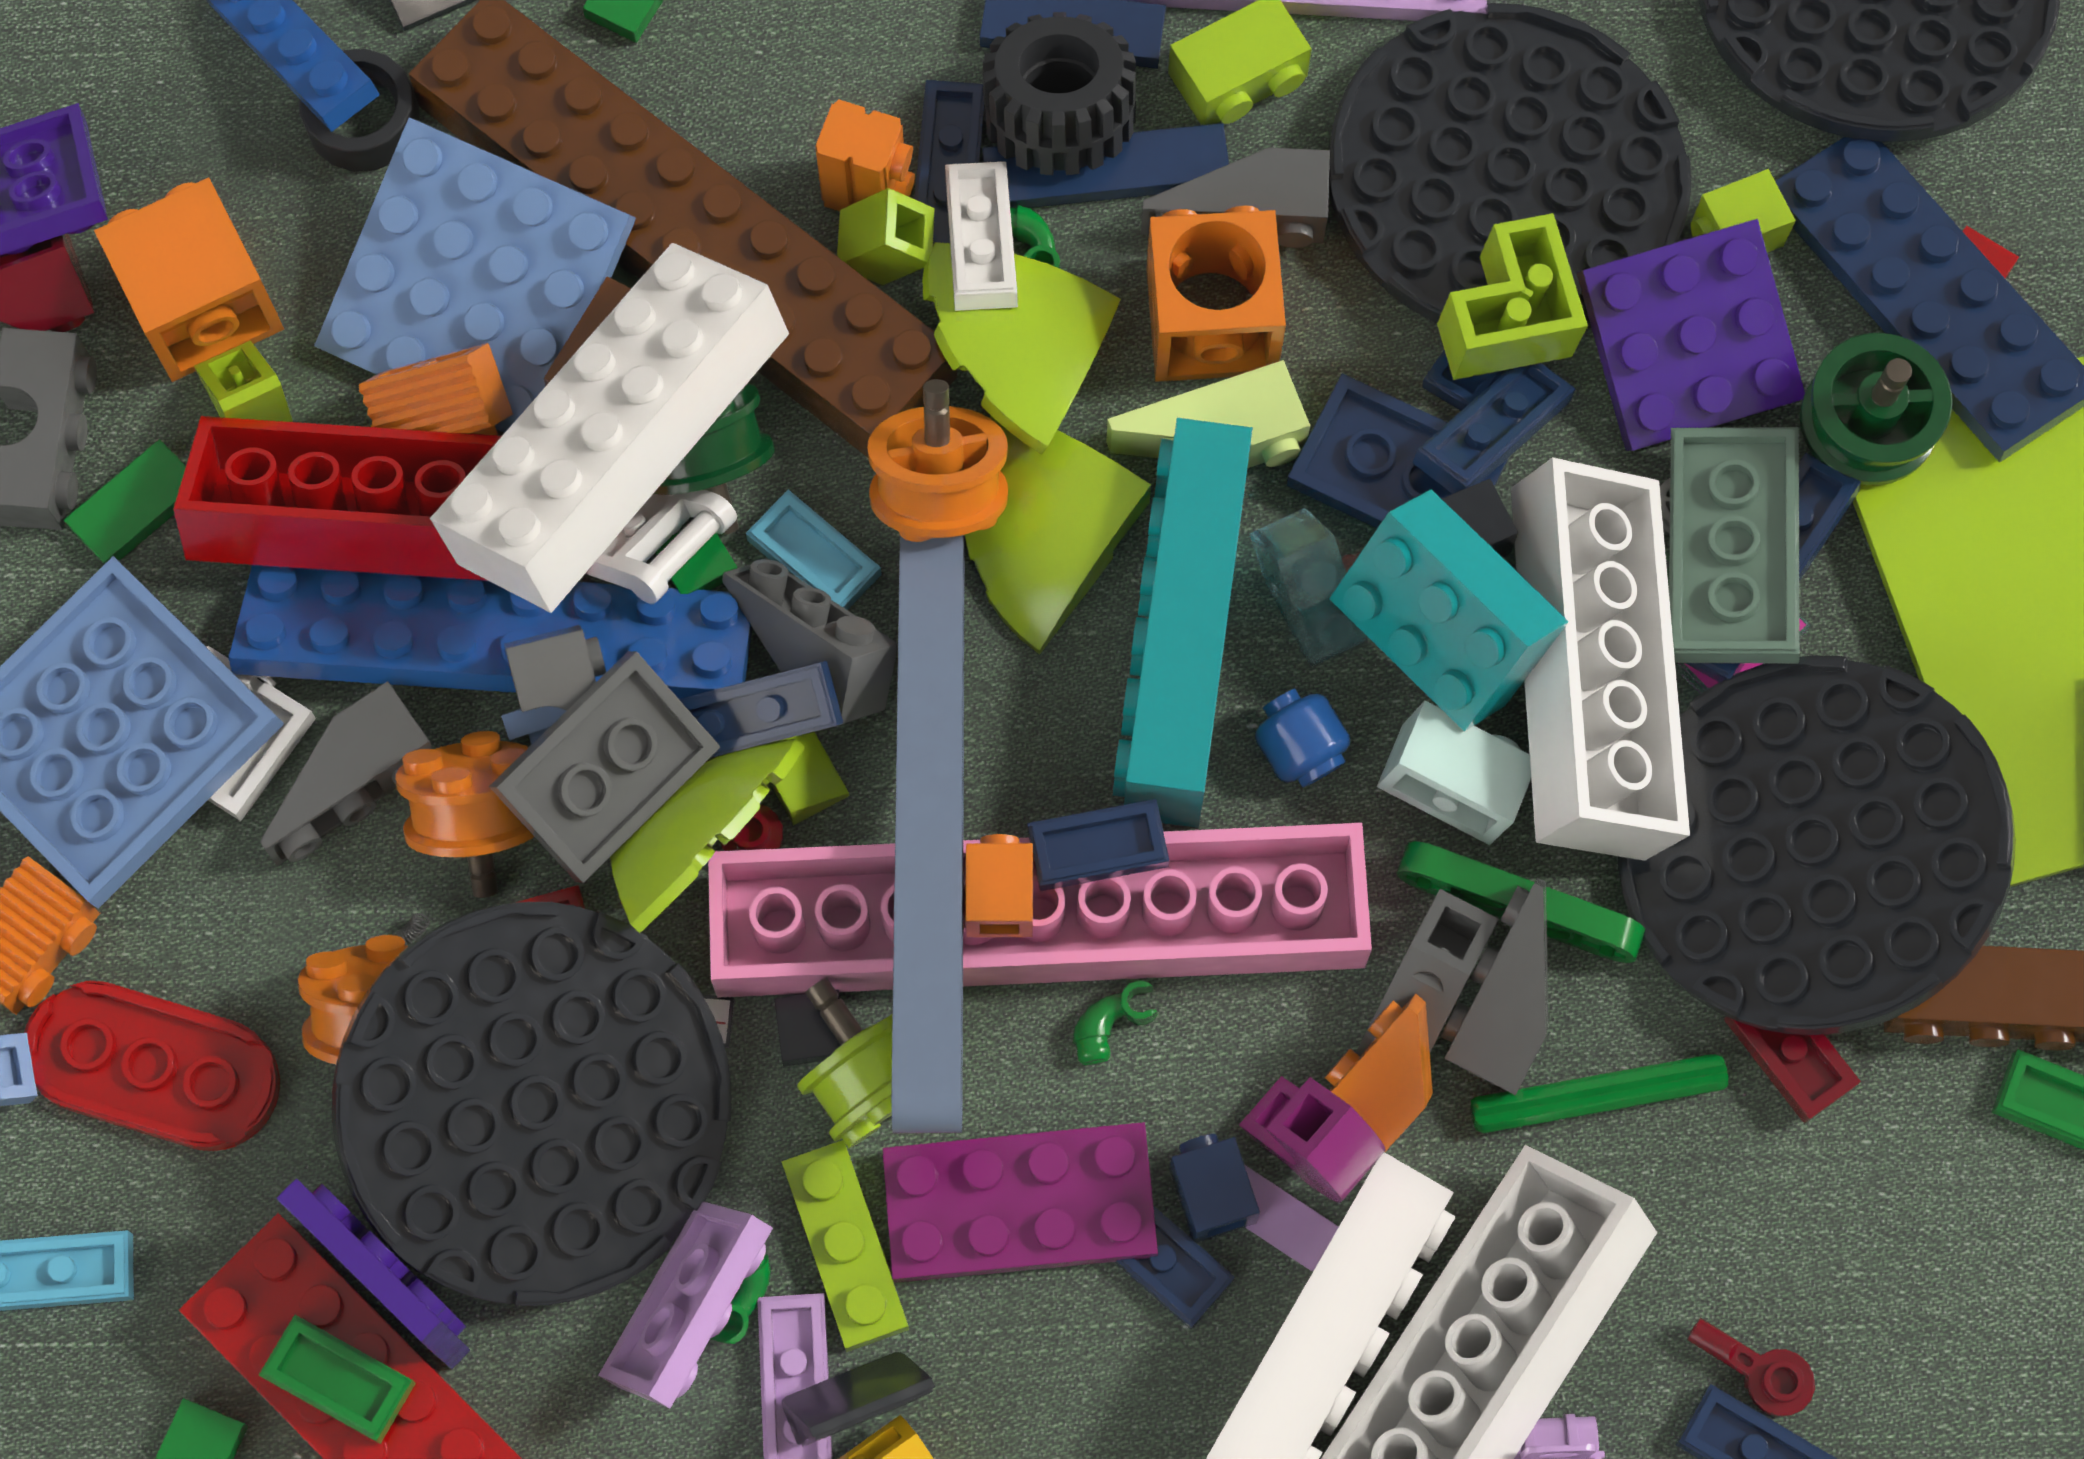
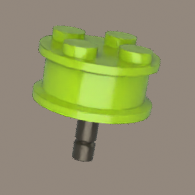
(857, 1076)

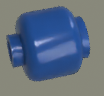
(1302, 737)

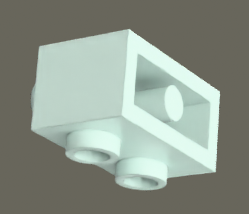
(1457, 775)

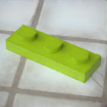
(845, 1246)

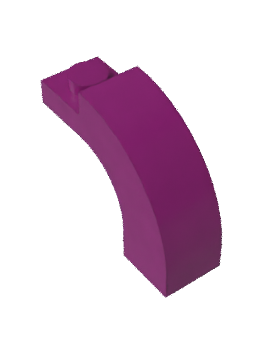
(1315, 1136)

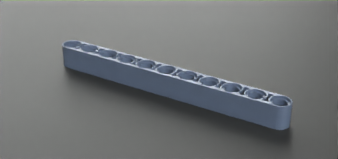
(929, 840)

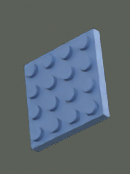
(471, 257)
(117, 731)

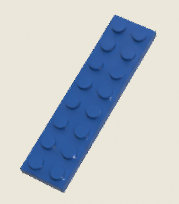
(456, 630)

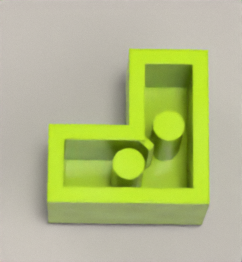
(1524, 312)

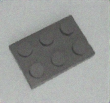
(605, 766)

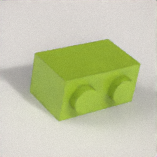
(1239, 62)

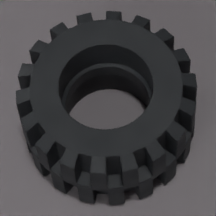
(1059, 93)

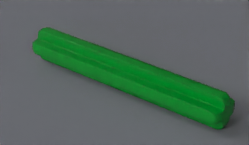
(1599, 1093)

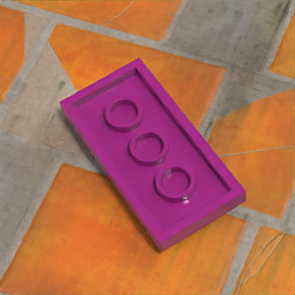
(1019, 1202)

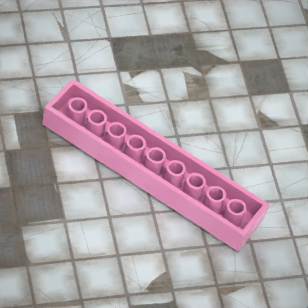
(1218, 909)

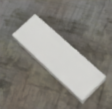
(981, 236)

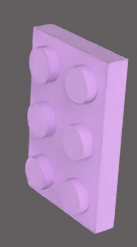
(686, 1303)

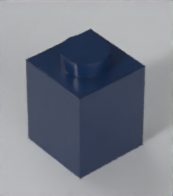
(1213, 1187)

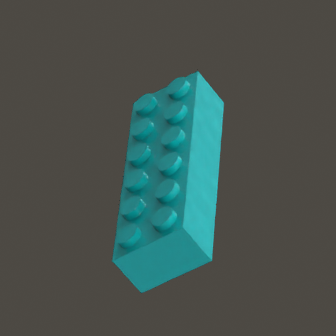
(1187, 604)

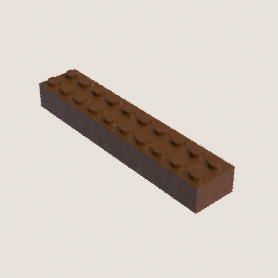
(537, 104)

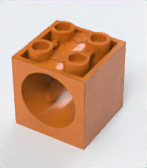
(188, 277)
(1208, 342)

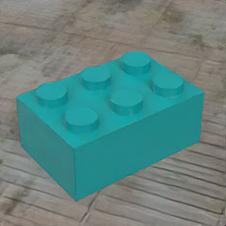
(1448, 609)

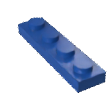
(300, 56)

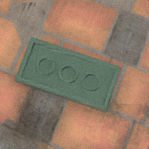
(1734, 545)

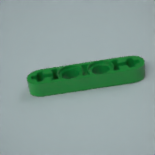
(1491, 889)

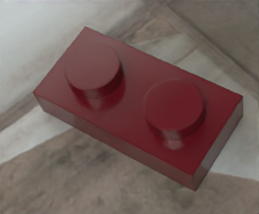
(1800, 1066)

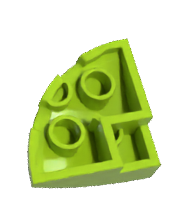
(1024, 355)
(1054, 533)
(679, 836)

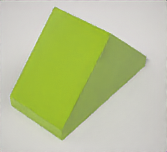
(244, 385)

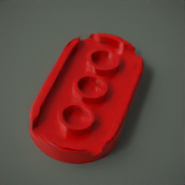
(152, 1066)

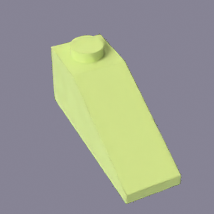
(1252, 399)

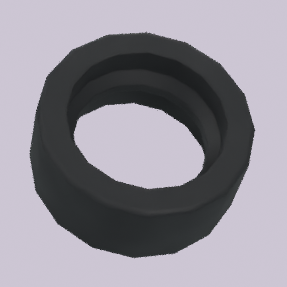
(375, 149)

